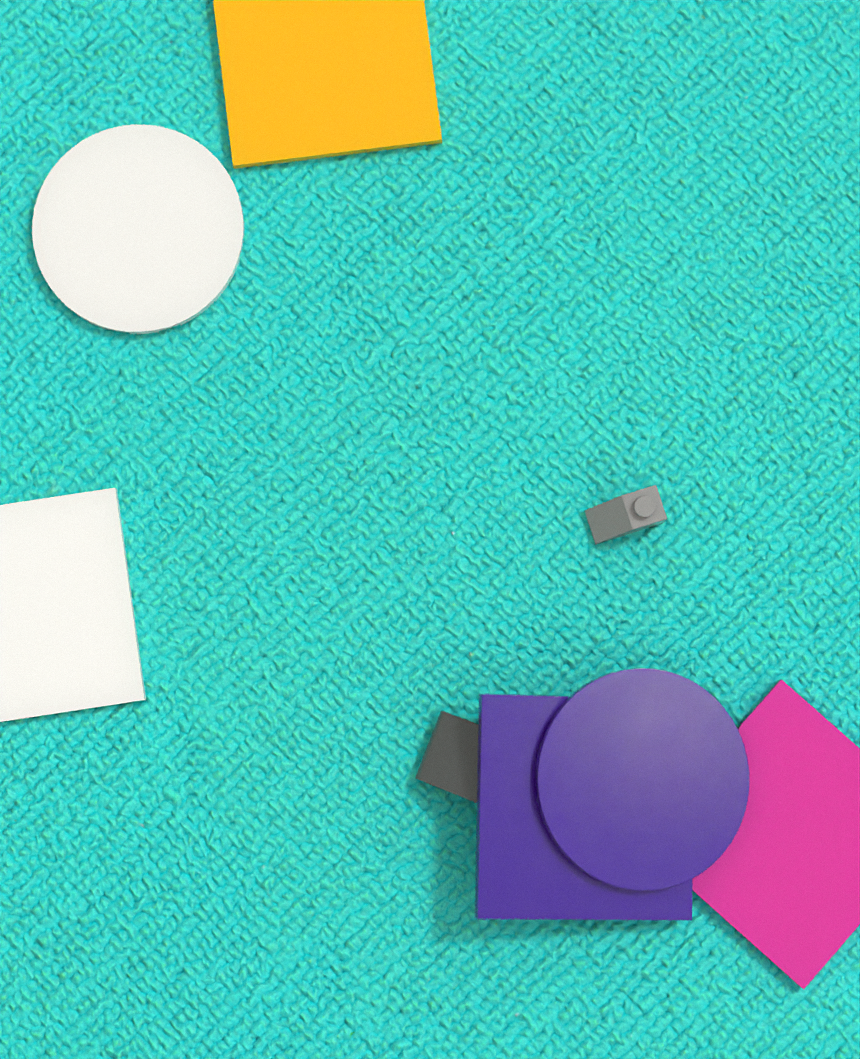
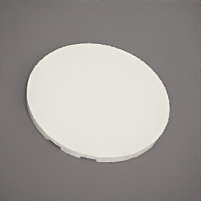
(138, 229)

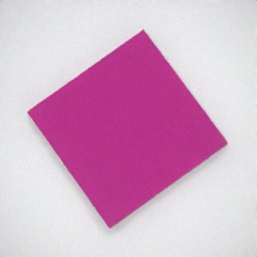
(796, 856)

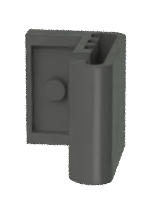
(452, 757)

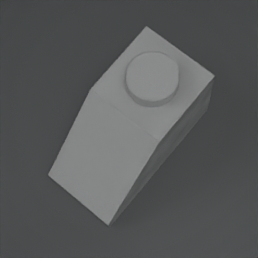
(626, 514)

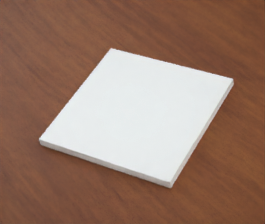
(66, 607)

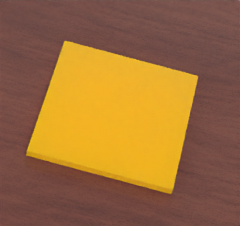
(325, 78)

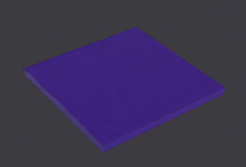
(516, 859)

